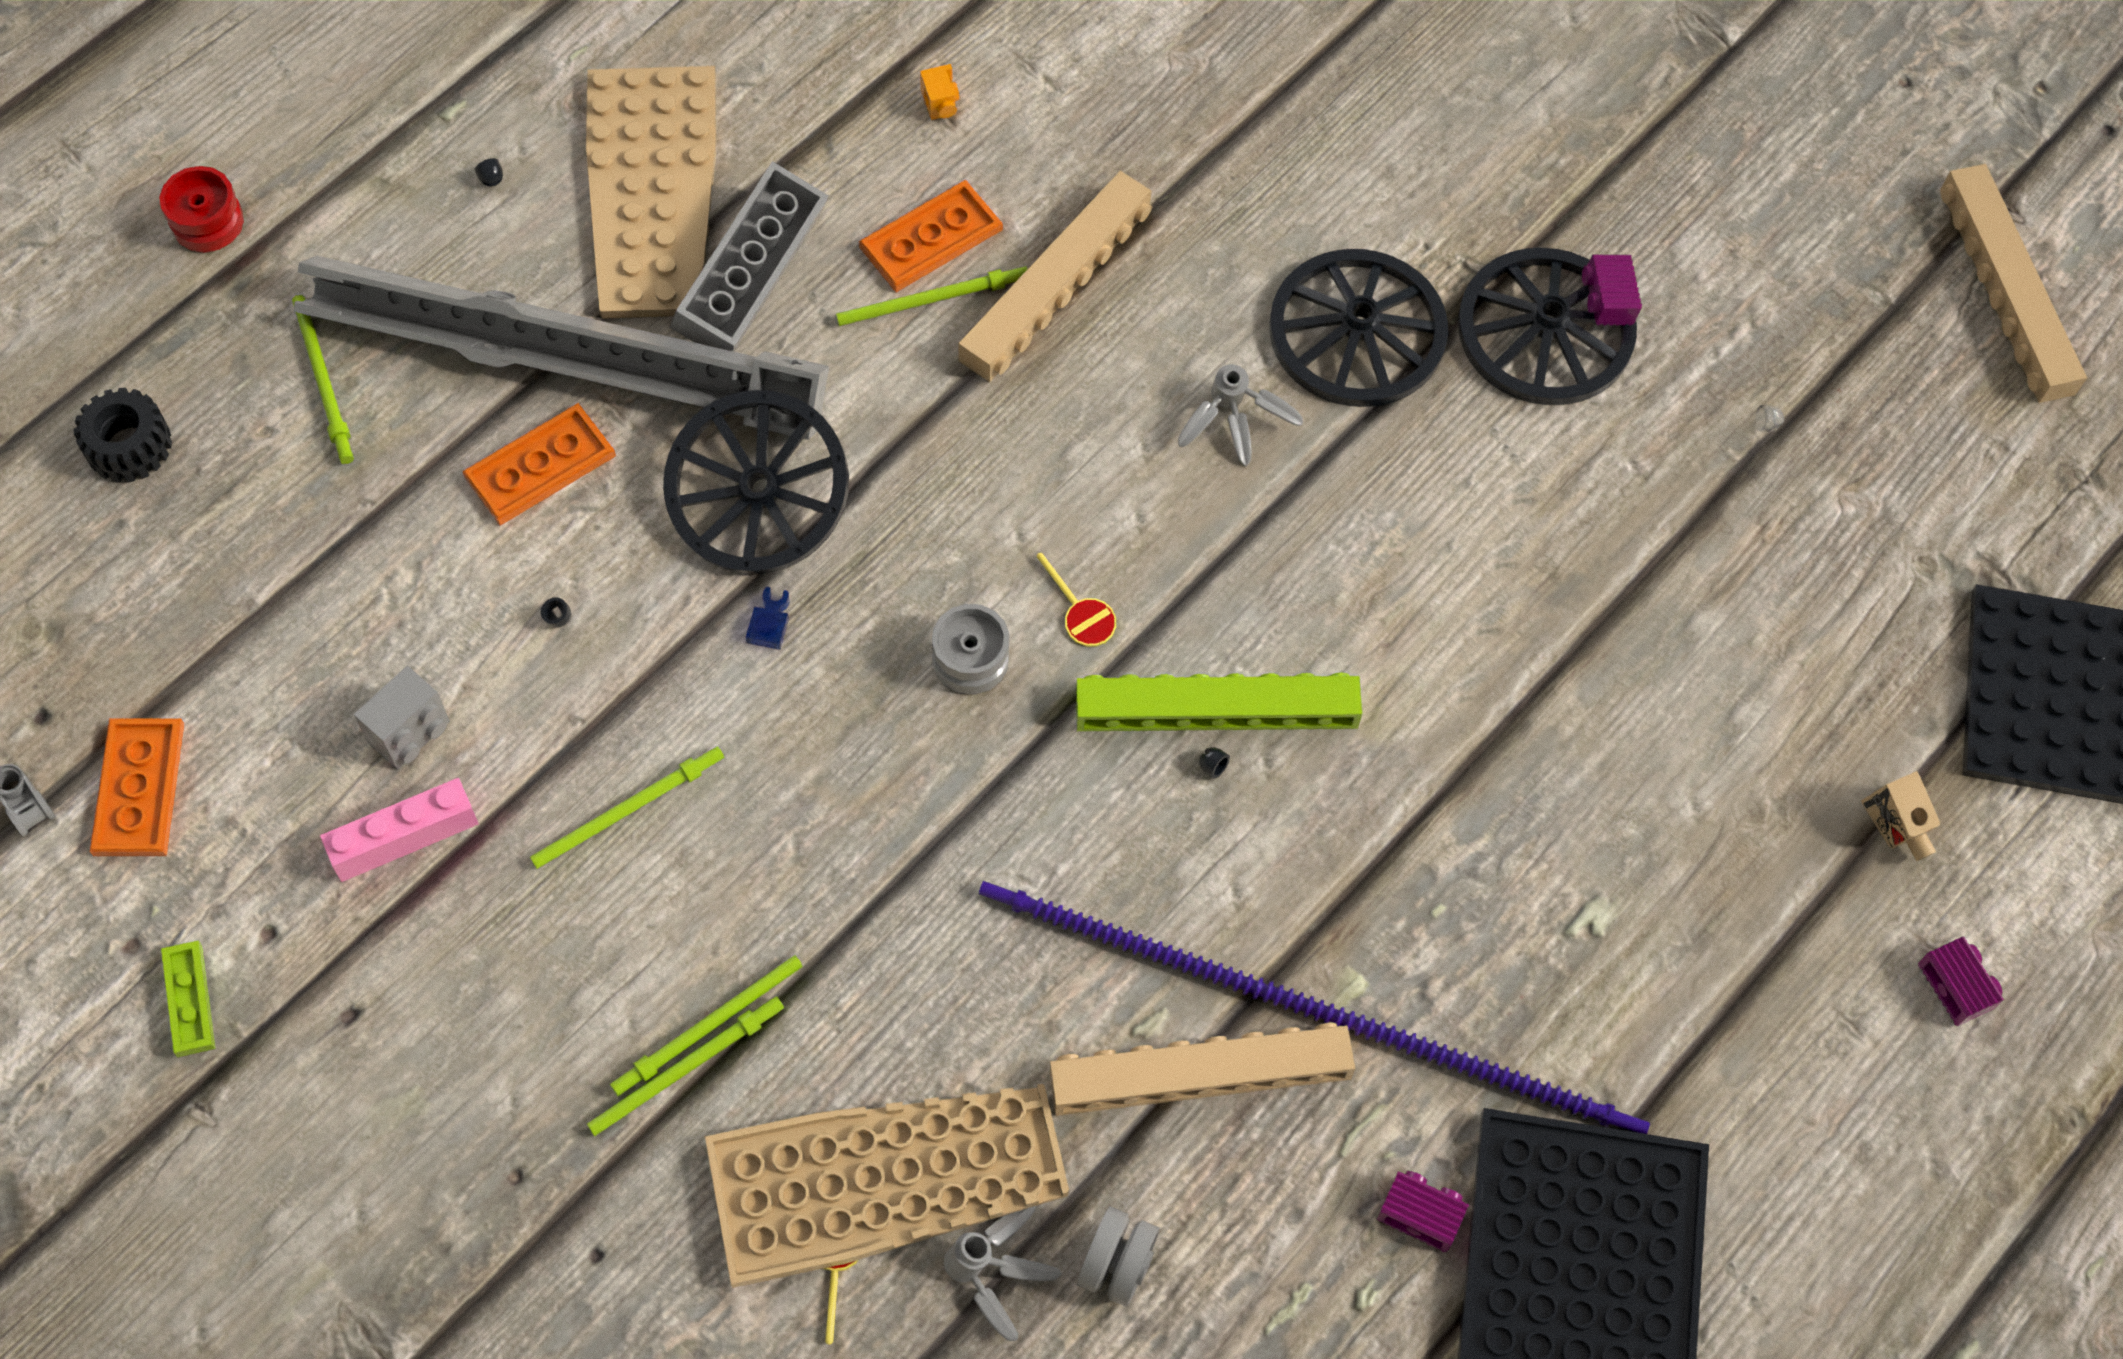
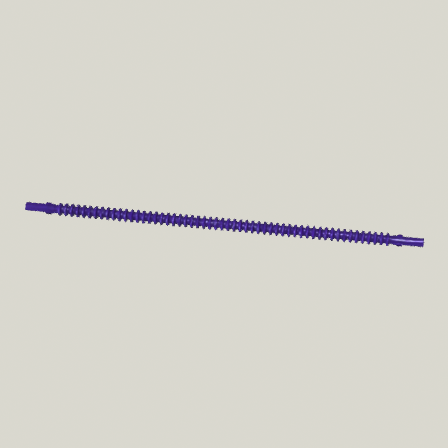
(1604, 1114)

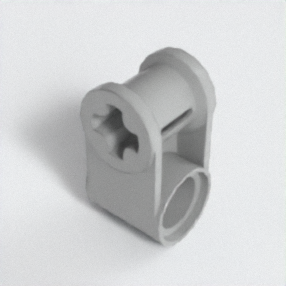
(23, 803)

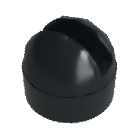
(489, 172)
(549, 615)
(1214, 761)

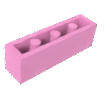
(399, 830)

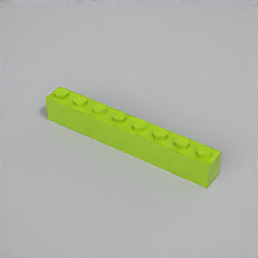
(1218, 702)

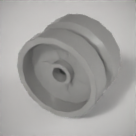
(970, 648)
(1123, 1258)

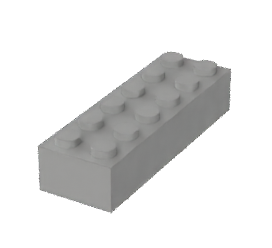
(749, 260)

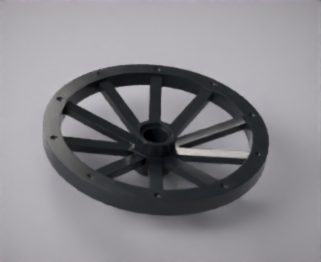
(1541, 326)
(1358, 329)
(752, 473)

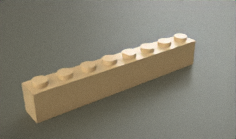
(1055, 277)
(2012, 284)
(1201, 1069)

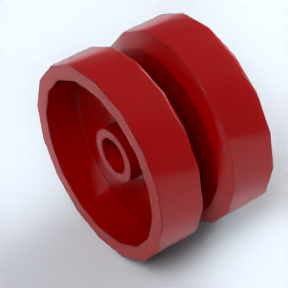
(201, 209)

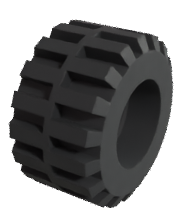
(115, 413)

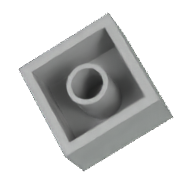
(402, 718)

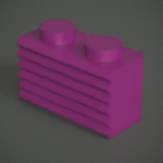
(1612, 289)
(1961, 980)
(1423, 1210)

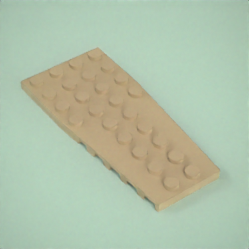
(649, 184)
(878, 1178)

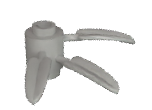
(1228, 392)
(973, 1253)

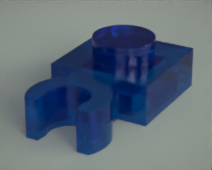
(769, 623)

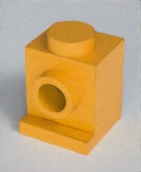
(939, 91)

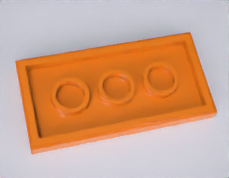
(930, 235)
(539, 464)
(137, 787)

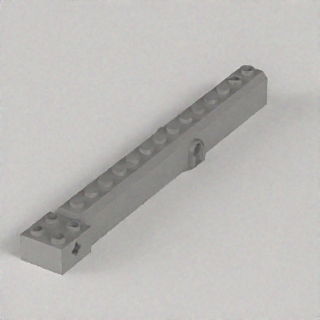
(503, 332)

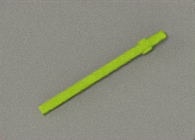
(994, 280)
(337, 429)
(688, 771)
(747, 1024)
(647, 1067)

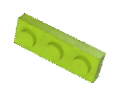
(188, 998)

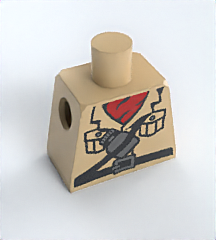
(1904, 814)

